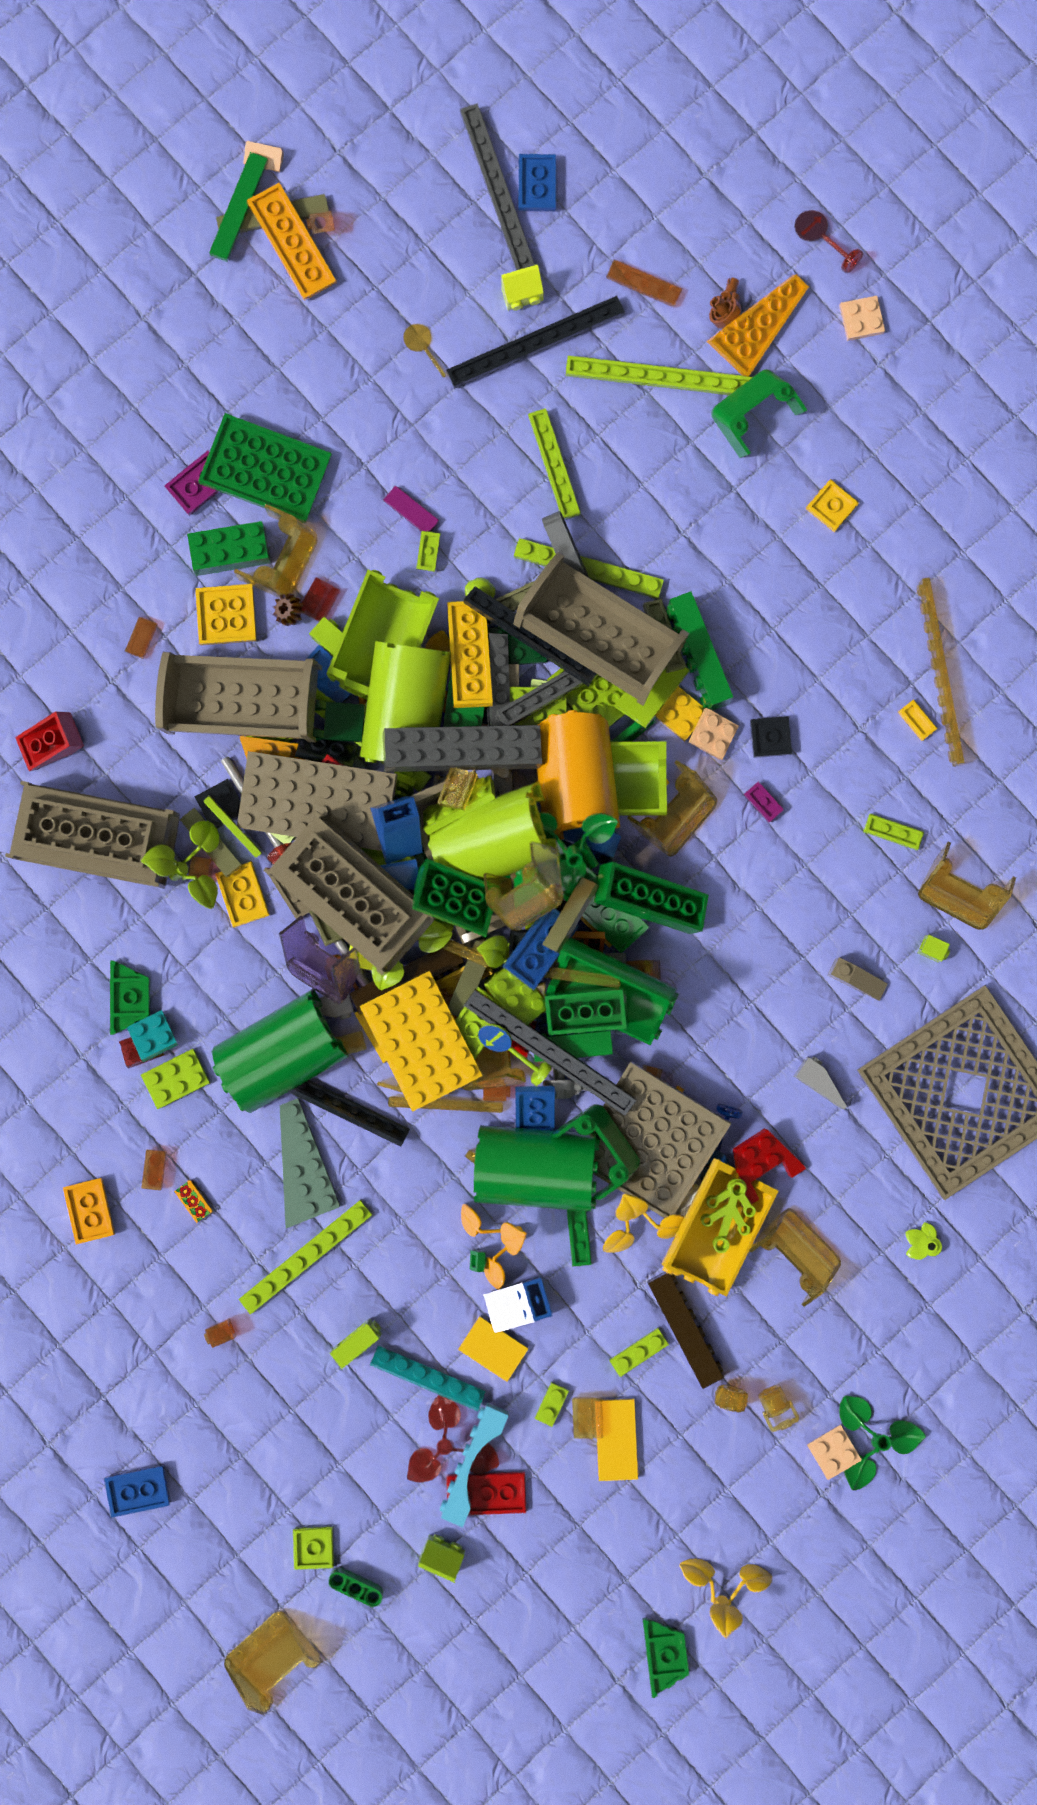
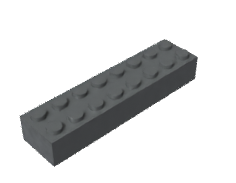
(461, 748)

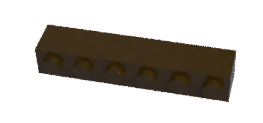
(435, 962)
(685, 1330)

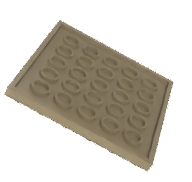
(668, 1135)

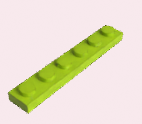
(554, 463)

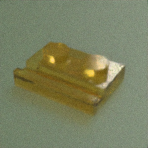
(457, 788)
(587, 1417)

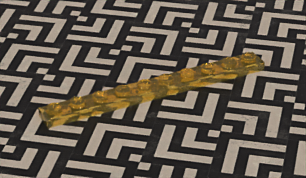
(941, 680)

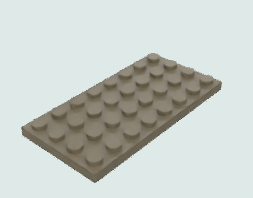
(286, 791)

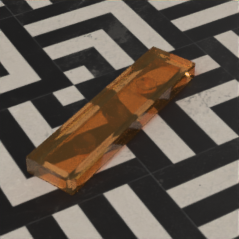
(644, 283)

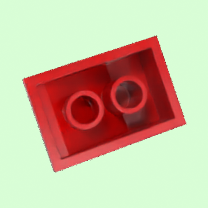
(49, 740)

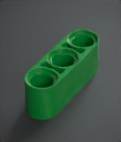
(345, 1587)

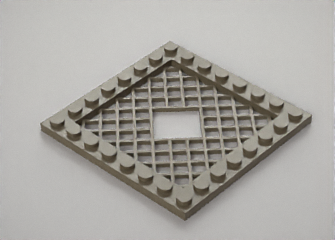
(874, 1074)

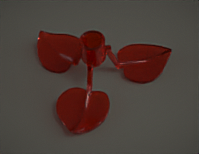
(425, 1466)

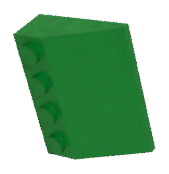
(452, 897)

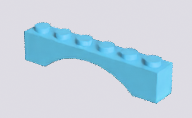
(491, 1425)

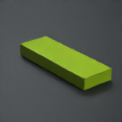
(893, 832)

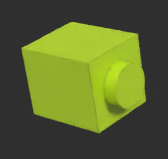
(934, 949)

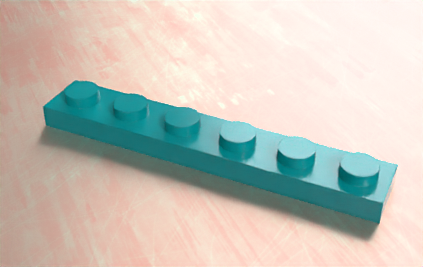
(427, 1378)

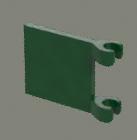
(342, 721)

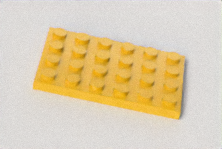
(421, 1041)

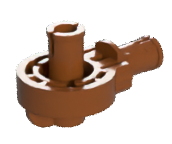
(726, 305)

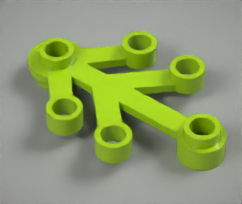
(728, 1212)

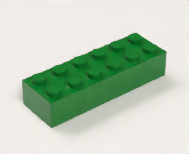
(699, 652)
(651, 898)

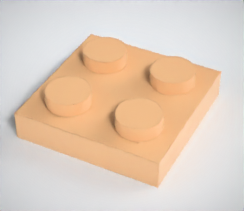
(862, 318)
(713, 734)
(834, 1452)

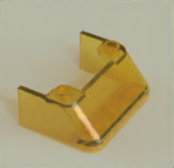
(291, 561)
(683, 815)
(534, 897)
(961, 898)
(803, 1249)

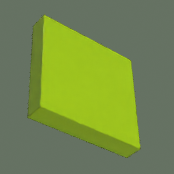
(313, 1547)

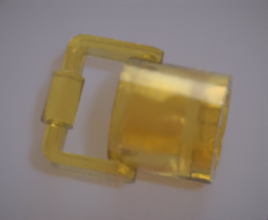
(774, 1404)

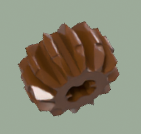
(288, 609)

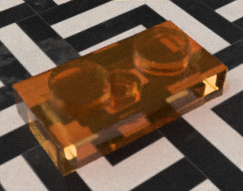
(154, 1169)

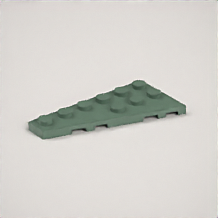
(305, 1178)

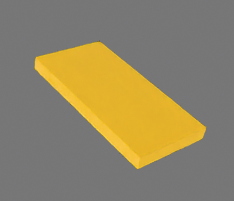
(618, 1446)

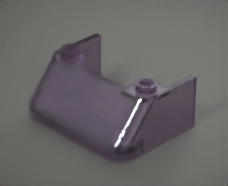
(315, 966)

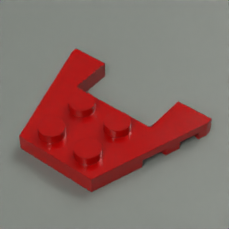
(760, 1155)

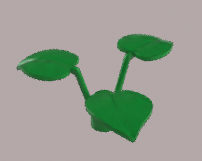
(598, 829)
(903, 1439)

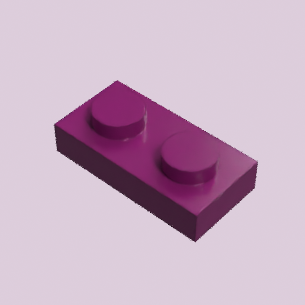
(763, 802)

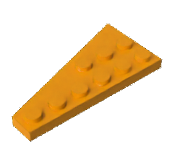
(750, 334)

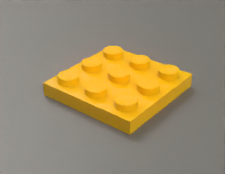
(225, 614)

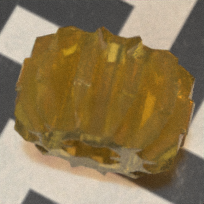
(731, 1398)

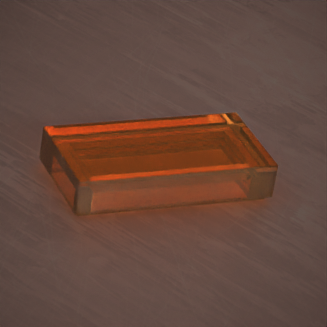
(141, 637)

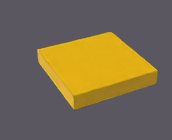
(832, 505)

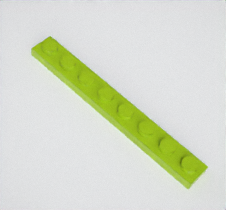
(597, 570)
(305, 1257)

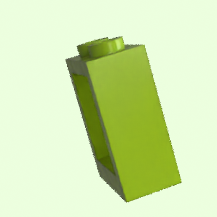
(356, 1343)

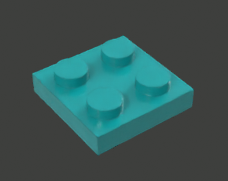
(152, 1036)

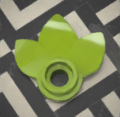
(920, 1240)

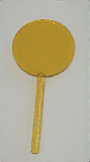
(418, 338)

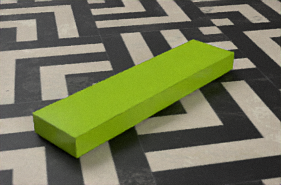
(232, 826)

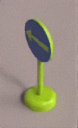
(499, 1040)

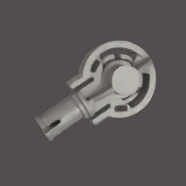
(563, 1088)

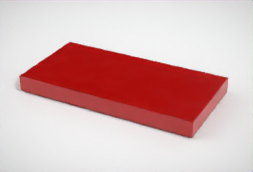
(495, 1492)

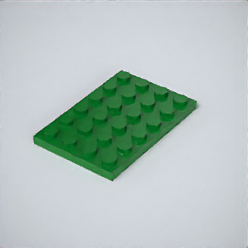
(264, 467)

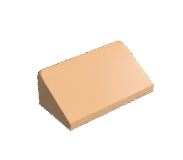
(274, 154)

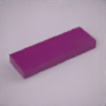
(410, 510)

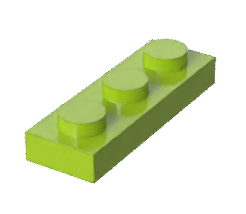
(638, 1352)

